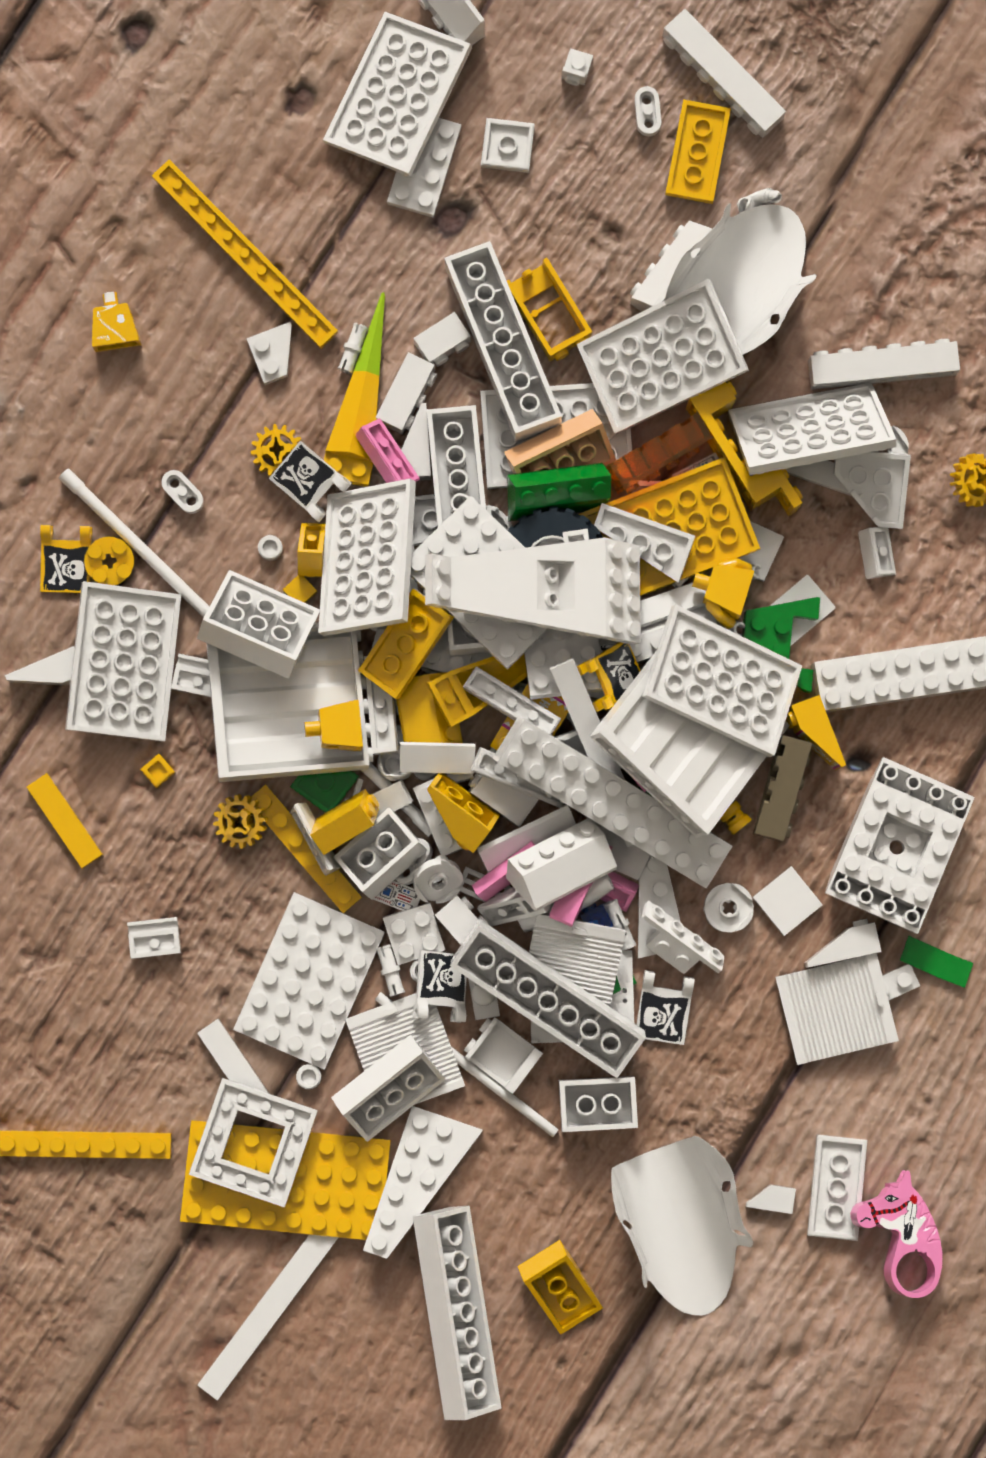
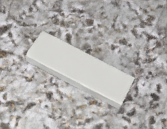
(436, 757)
(305, 822)

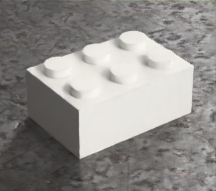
(380, 854)
(598, 1104)

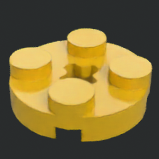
(117, 549)

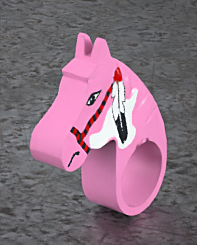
(912, 1229)

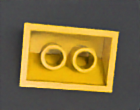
(421, 716)

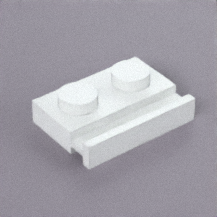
(192, 675)
(154, 937)

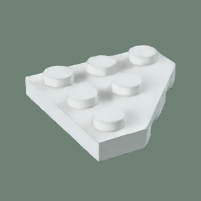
(877, 484)

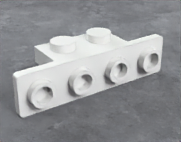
(677, 943)

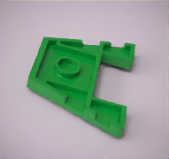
(773, 629)

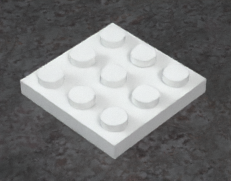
(553, 649)

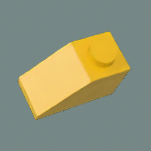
(311, 549)

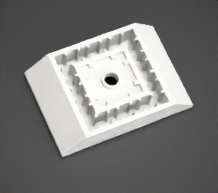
(924, 820)

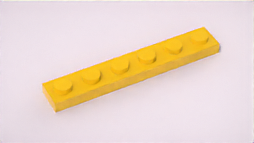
(287, 830)

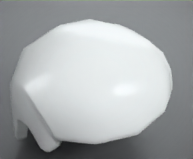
(390, 766)

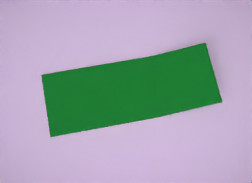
(936, 962)

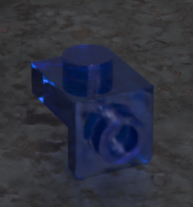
(596, 915)

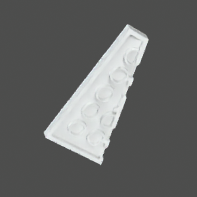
(423, 1162)

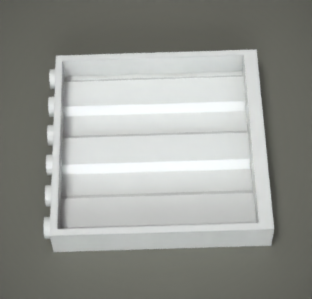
(264, 714)
(676, 759)

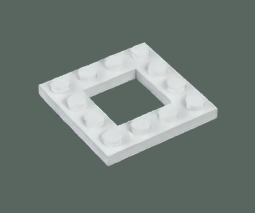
(268, 1187)

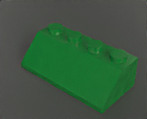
(568, 487)

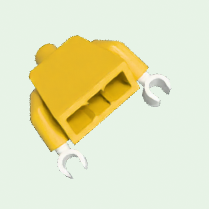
(727, 590)

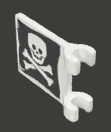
(307, 479)
(439, 986)
(664, 1011)

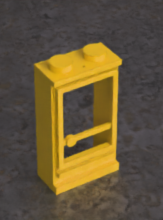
(536, 282)

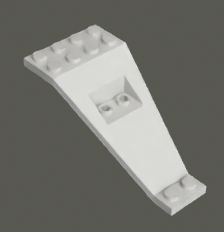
(561, 587)

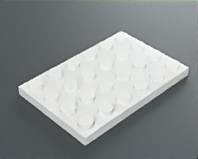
(397, 93)
(662, 356)
(571, 401)
(811, 428)
(472, 532)
(367, 557)
(123, 661)
(722, 681)
(309, 981)

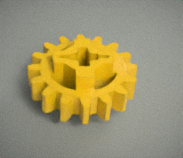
(268, 451)
(970, 480)
(232, 814)

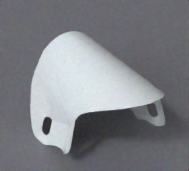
(752, 267)
(682, 1221)

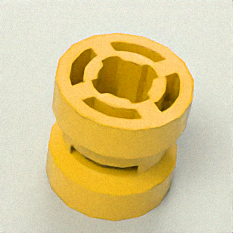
(739, 821)

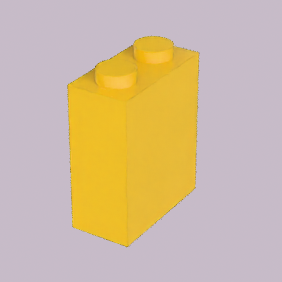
(345, 821)

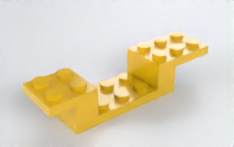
(753, 489)

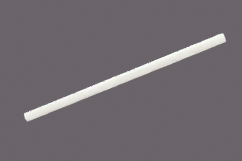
(494, 1085)

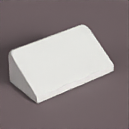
(877, 552)

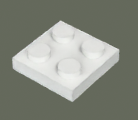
(413, 931)

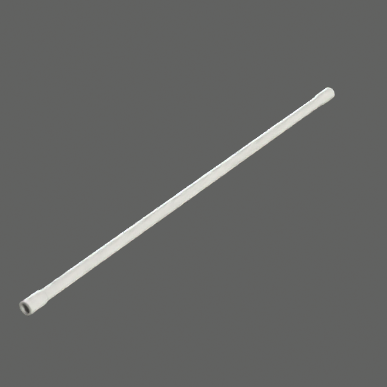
(78, 487)

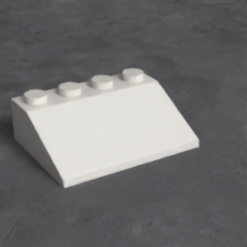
(258, 624)

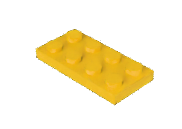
(697, 151)
(405, 646)

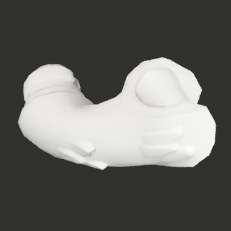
(759, 198)

